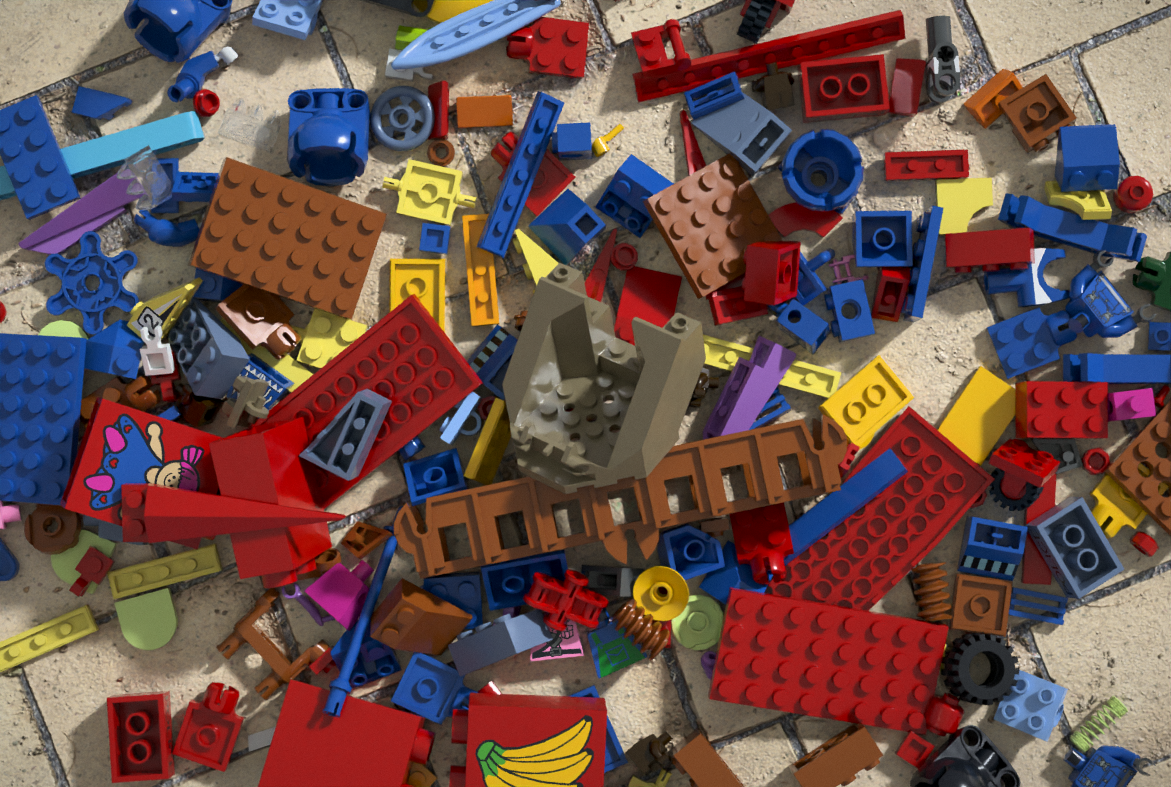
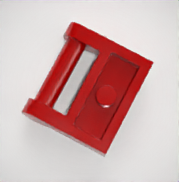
(652, 53)

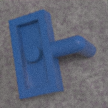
(808, 282)

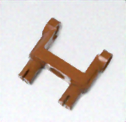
(248, 632)

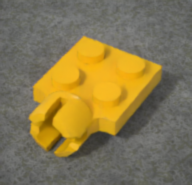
(1115, 507)

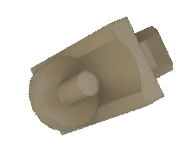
(249, 403)

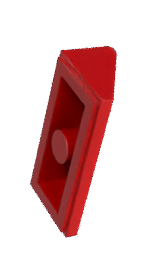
(906, 87)
(439, 96)

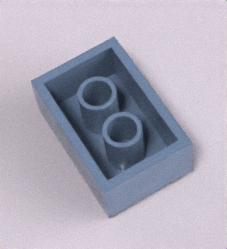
(1074, 547)

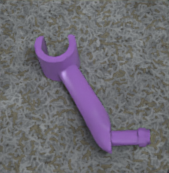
(313, 611)

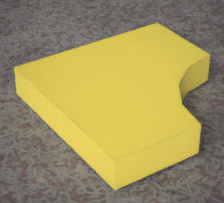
(961, 200)
(1088, 204)

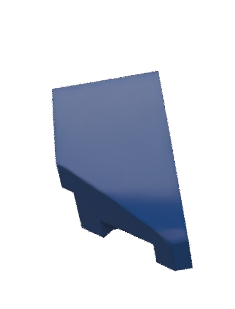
(98, 104)

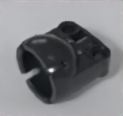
(966, 765)

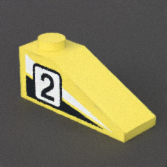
(163, 309)

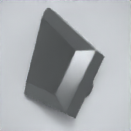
(1062, 450)

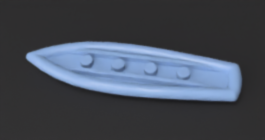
(471, 31)

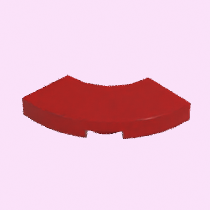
(796, 218)

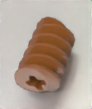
(931, 591)
(641, 628)

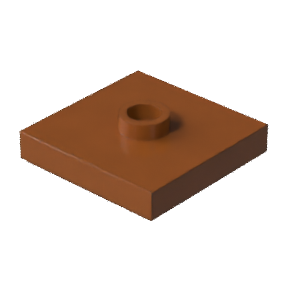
(980, 605)

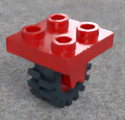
(759, 15)
(1020, 474)

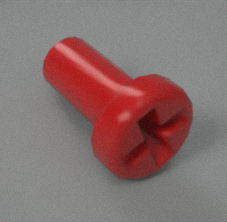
(1158, 400)

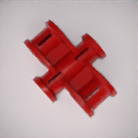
(565, 600)

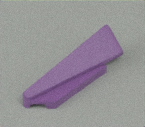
(85, 215)
(748, 389)

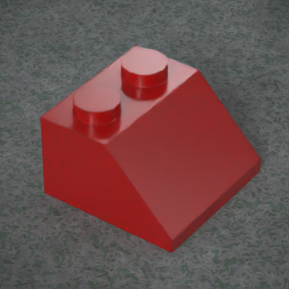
(771, 271)

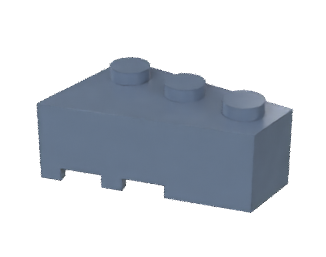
(349, 437)
(498, 641)

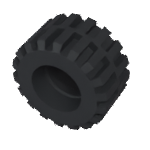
(1001, 668)

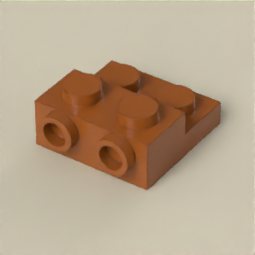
(1037, 114)

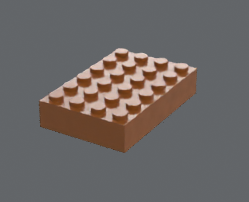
(287, 238)

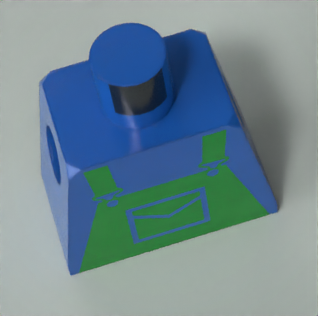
(610, 648)

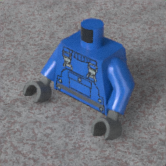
(1098, 306)
(1104, 767)

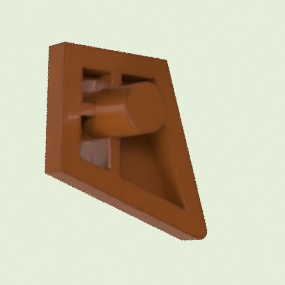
(364, 539)

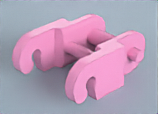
(844, 260)

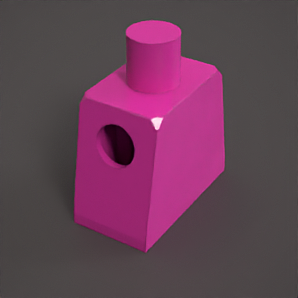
(1131, 404)
(342, 592)

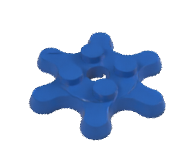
(75, 273)

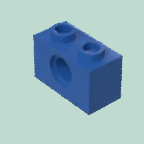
(572, 141)
(853, 294)

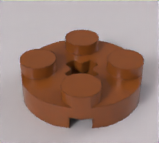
(51, 542)

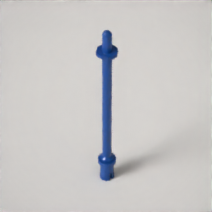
(340, 686)

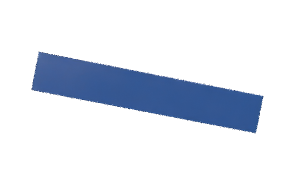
(520, 174)
(844, 503)

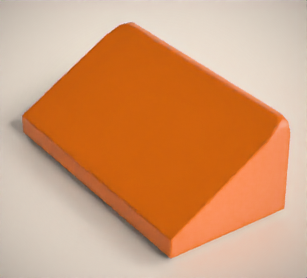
(984, 103)
(484, 111)

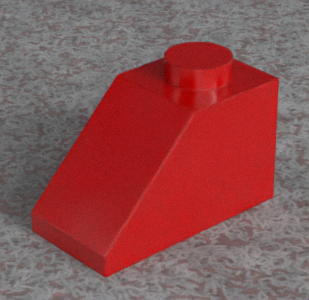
(890, 292)

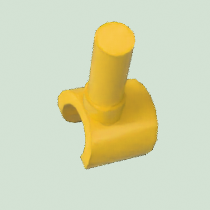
(600, 144)

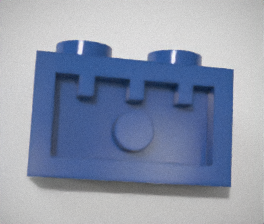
(193, 186)

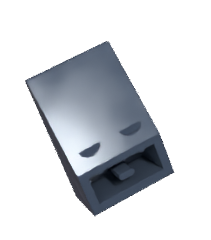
(745, 132)
(206, 351)

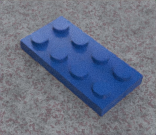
(34, 159)
(923, 253)

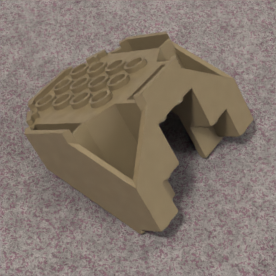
(576, 362)

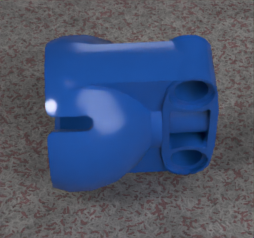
(175, 26)
(328, 135)
(828, 155)

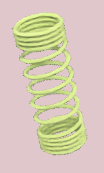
(1116, 708)

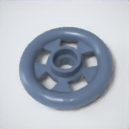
(382, 107)

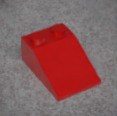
(648, 296)

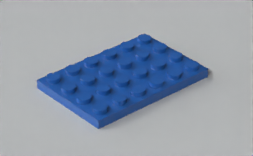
(39, 415)

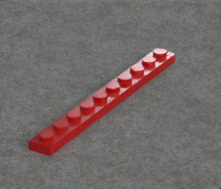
(784, 51)

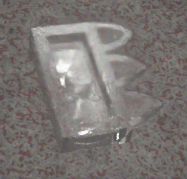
(250, 127)
(149, 179)

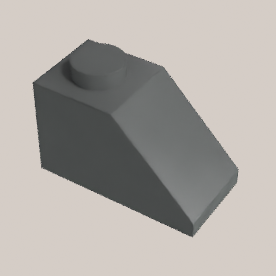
(611, 579)

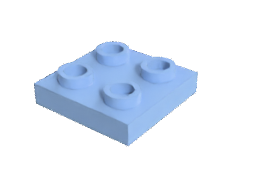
(288, 17)
(454, 426)
(1032, 706)

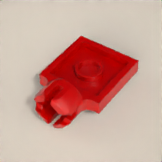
(551, 47)
(549, 180)
(763, 540)
(210, 728)

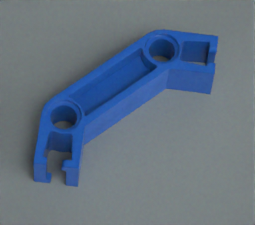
(1071, 230)
(1117, 368)

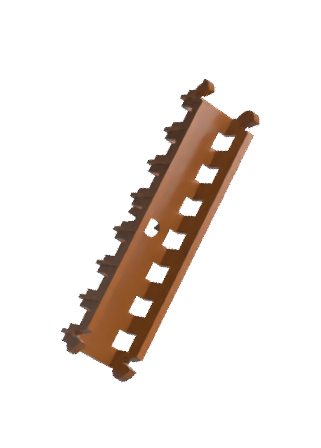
(698, 460)

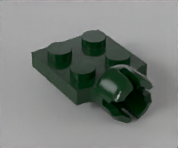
(1155, 279)

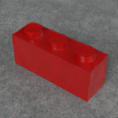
(990, 250)

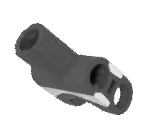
(936, 71)

